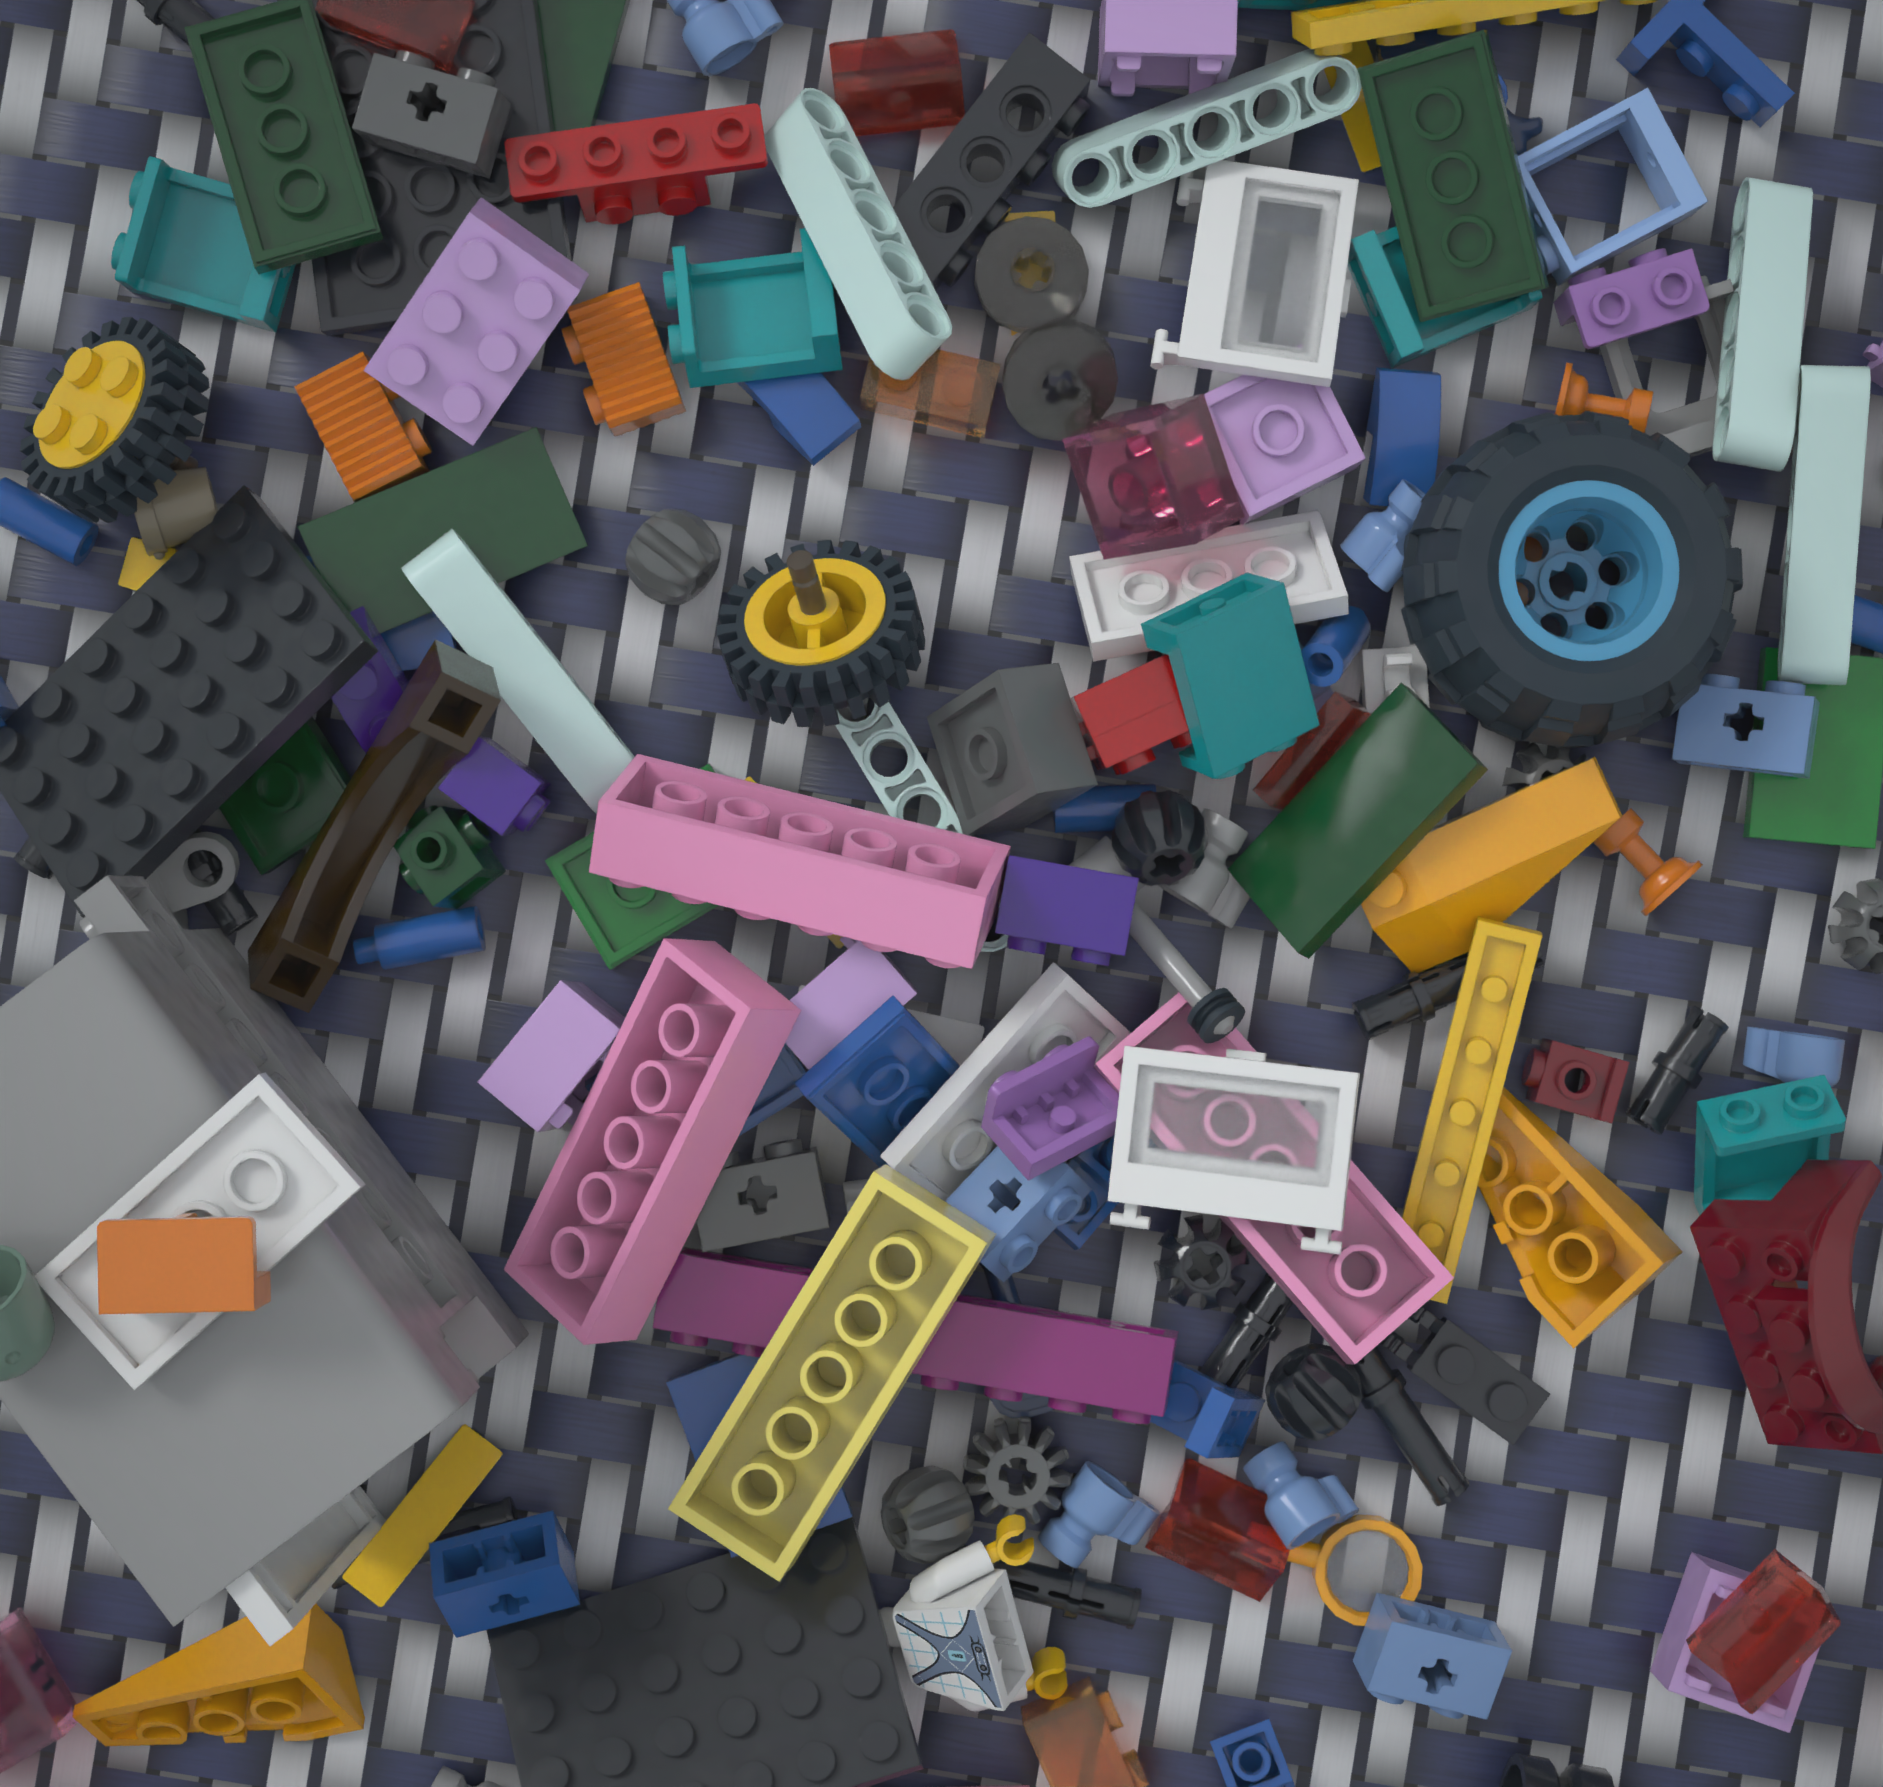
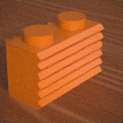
(624, 360)
(363, 428)

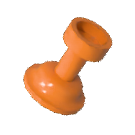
(1575, 400)
(1660, 876)

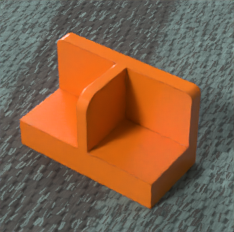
(179, 1265)

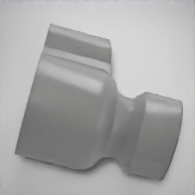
(1212, 885)

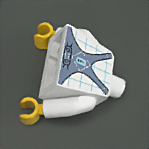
(965, 1630)

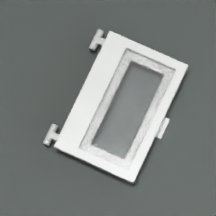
(1264, 273)
(1233, 1140)

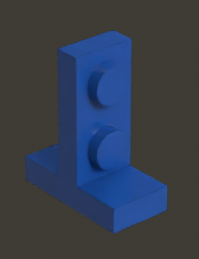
(1712, 51)
(1209, 1413)

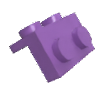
(1633, 300)
(1051, 1109)

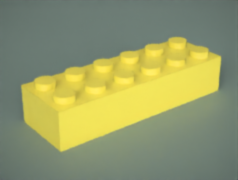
(831, 1371)

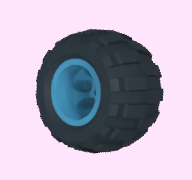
(1639, 511)

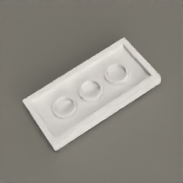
(1132, 589)
(946, 1136)
(244, 1161)

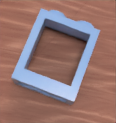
(1658, 161)

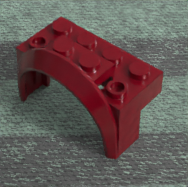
(1792, 1341)

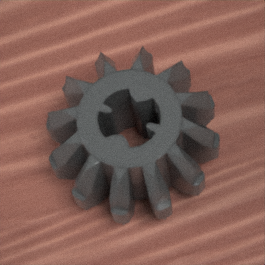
(1038, 1461)

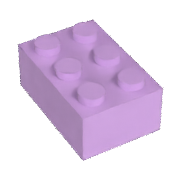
(476, 321)

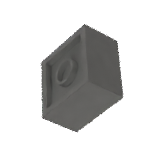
(1011, 749)

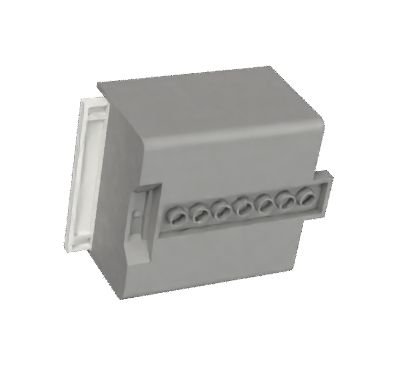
(260, 1431)

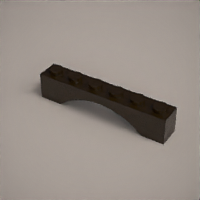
(418, 744)

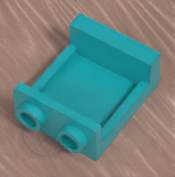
(193, 251)
(1386, 291)
(752, 317)
(1236, 673)
(1761, 1138)

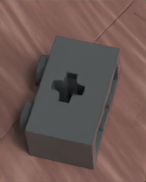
(459, 138)
(794, 1209)

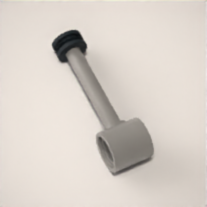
(1212, 1012)

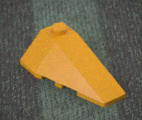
(1488, 864)
(1566, 1225)
(234, 1687)

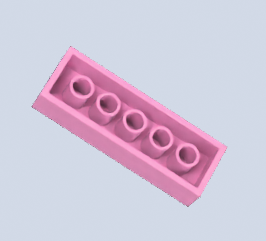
(799, 861)
(651, 1140)
(1382, 1264)

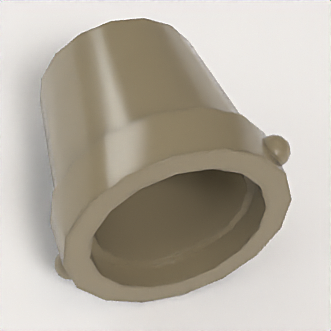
(177, 511)

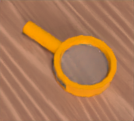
(1357, 1562)

